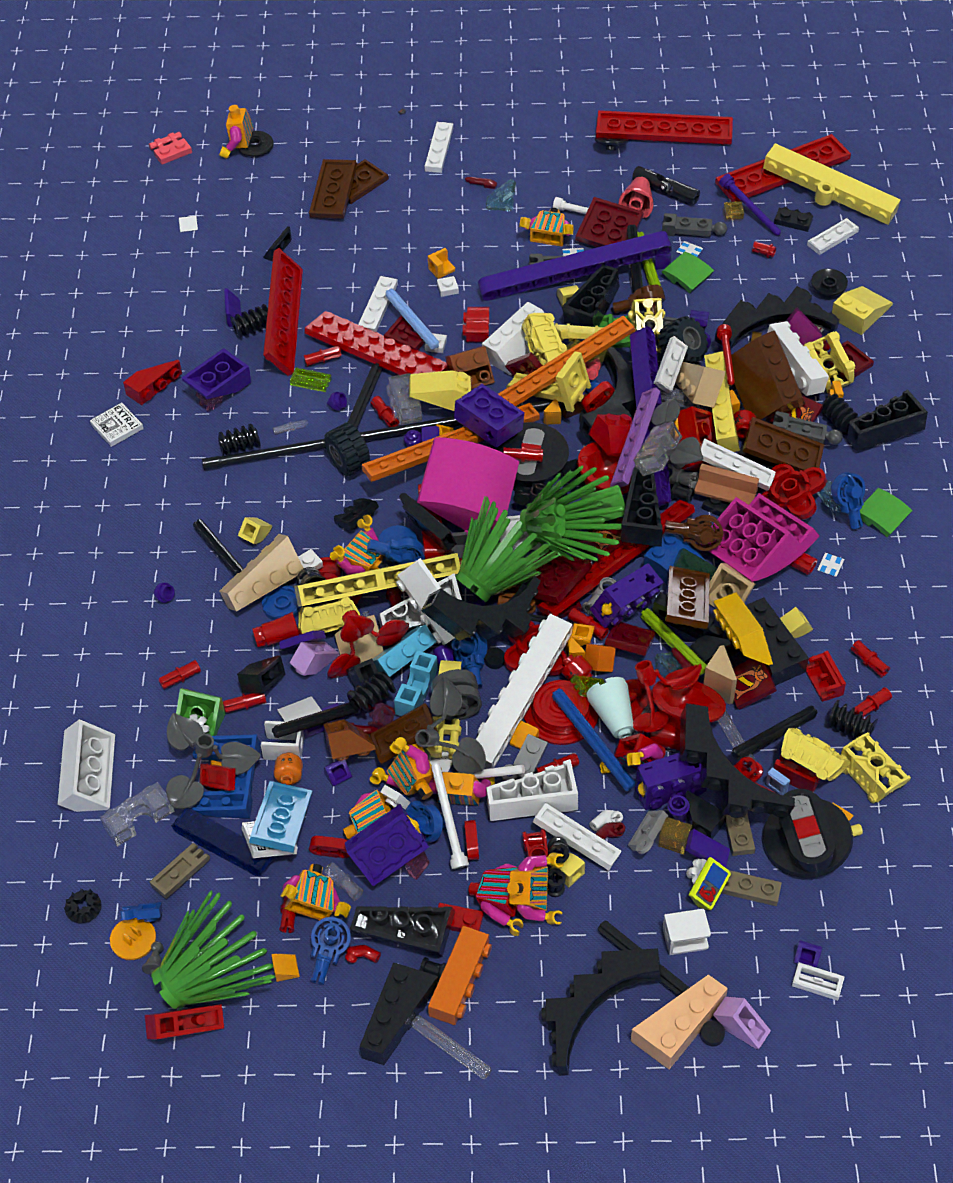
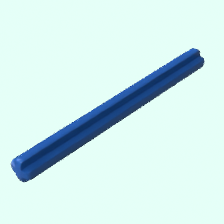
(593, 739)

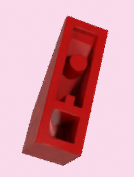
(184, 1021)

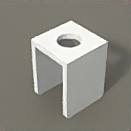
(272, 750)
(686, 931)

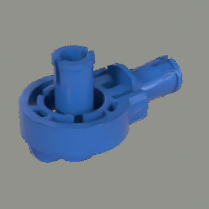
(853, 492)
(398, 551)
(476, 649)
(429, 826)
(328, 944)

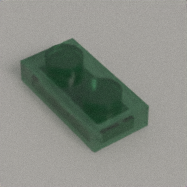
(690, 561)

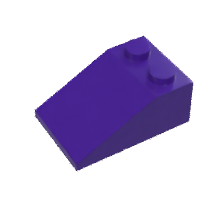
(219, 375)

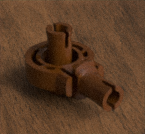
(644, 292)
(698, 531)

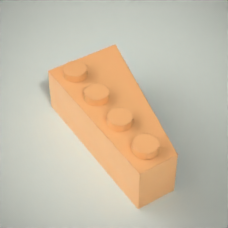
(678, 1023)

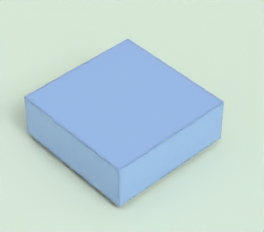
(777, 781)

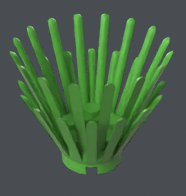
(553, 518)
(492, 565)
(186, 973)

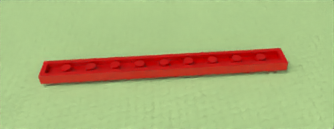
(609, 564)

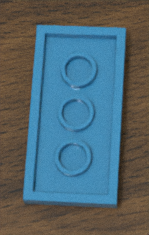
(280, 817)

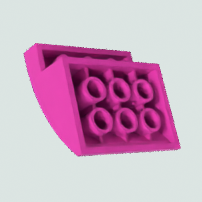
(461, 476)
(761, 537)

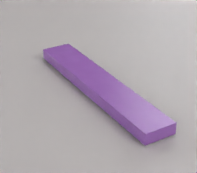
(635, 437)

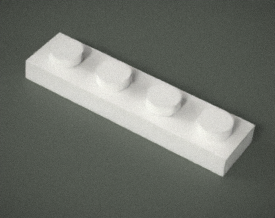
(439, 147)
(377, 304)
(728, 460)
(577, 836)

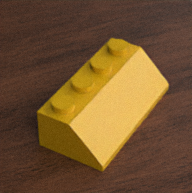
(742, 628)

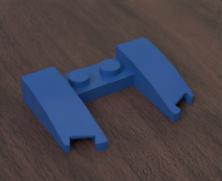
(231, 803)

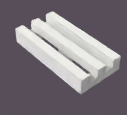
(817, 985)

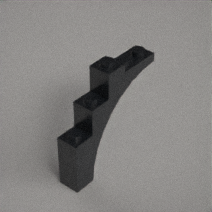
(773, 310)
(623, 398)
(465, 619)
(718, 773)
(615, 973)

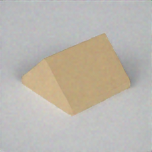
(721, 676)

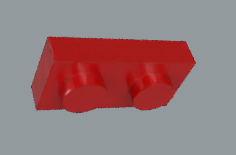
(465, 917)

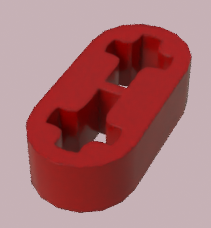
(597, 396)
(471, 840)
(328, 847)

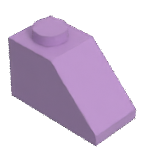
(312, 657)
(742, 1021)

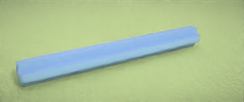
(412, 319)

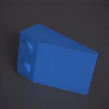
(662, 557)

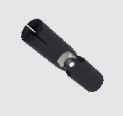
(661, 183)

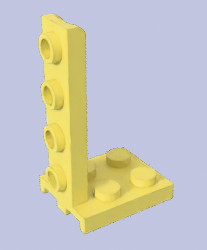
(570, 383)

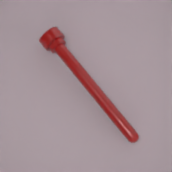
(724, 333)

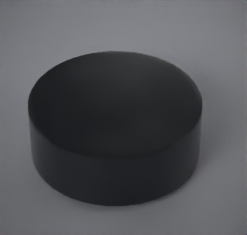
(494, 658)
(712, 1033)

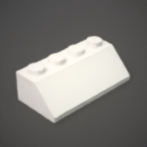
(509, 339)
(418, 585)
(86, 768)

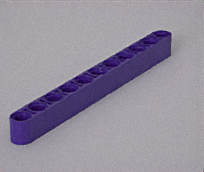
(574, 265)
(644, 373)

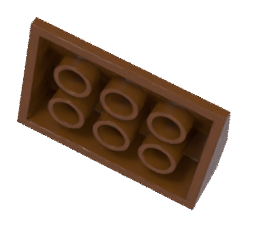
(765, 378)

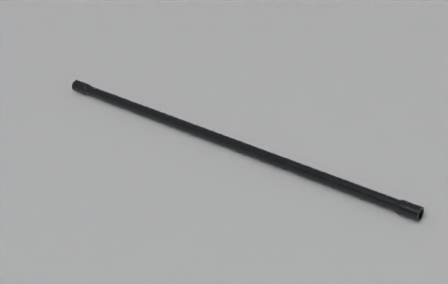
(219, 461)

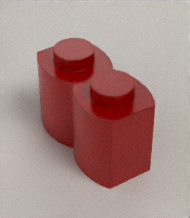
(476, 324)

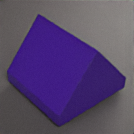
(662, 261)
(429, 432)
(337, 772)
(808, 954)

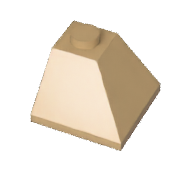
(728, 581)
(364, 647)

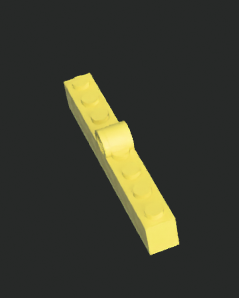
(831, 184)
(369, 580)

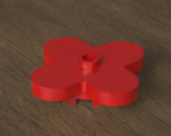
(795, 489)
(520, 646)

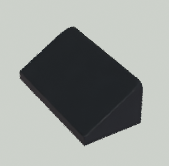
(281, 242)

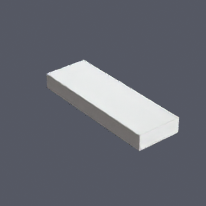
(833, 236)
(670, 364)

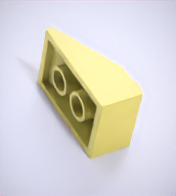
(860, 308)
(439, 387)

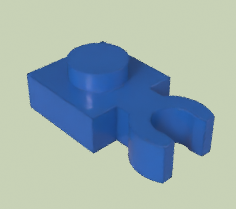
(147, 912)

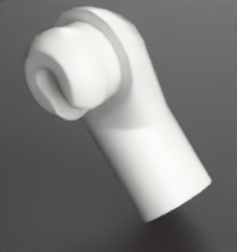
(605, 817)

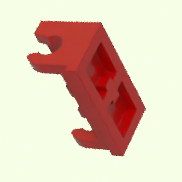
(825, 676)
(798, 775)

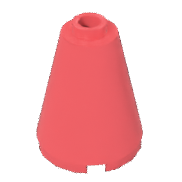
(638, 196)

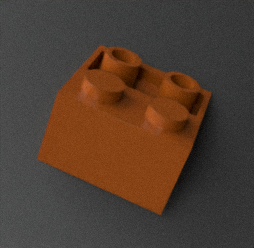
(473, 363)
(346, 740)

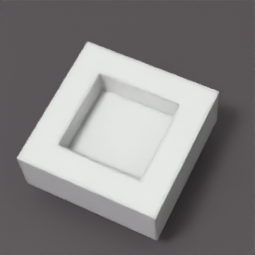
(447, 286)
(442, 342)
(310, 559)
(394, 798)

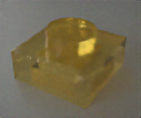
(733, 210)

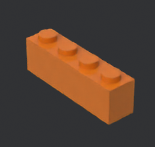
(459, 975)

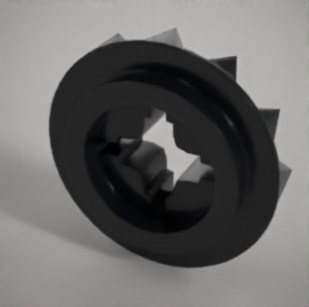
(87, 913)

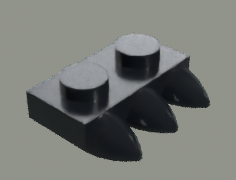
(793, 219)
(354, 513)

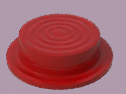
(594, 456)
(674, 701)
(551, 720)

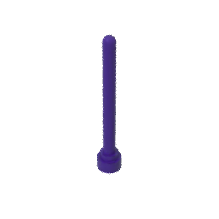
(728, 183)

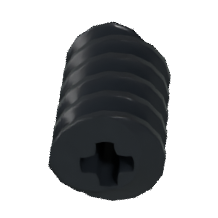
(250, 320)
(838, 412)
(238, 439)
(371, 690)
(850, 720)

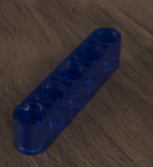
(219, 841)

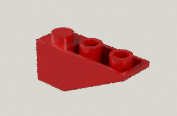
(150, 381)

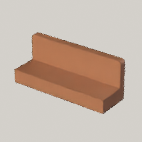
(725, 484)

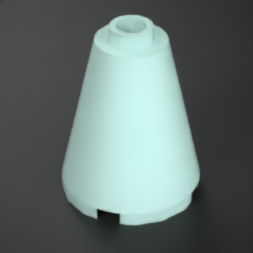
(613, 705)

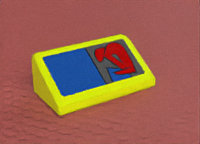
(709, 884)

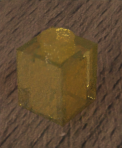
(674, 835)

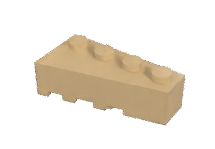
(700, 383)
(265, 573)

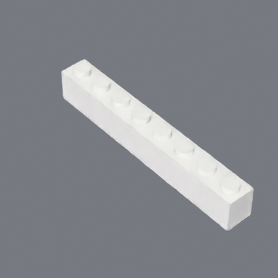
(522, 687)

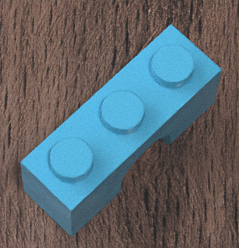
(403, 652)
(421, 676)

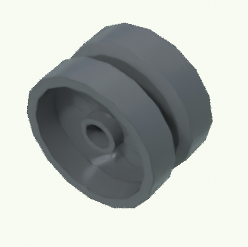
(468, 687)

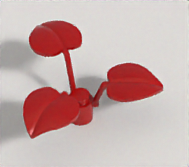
(355, 628)
(647, 677)

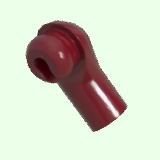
(611, 830)

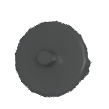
(154, 960)

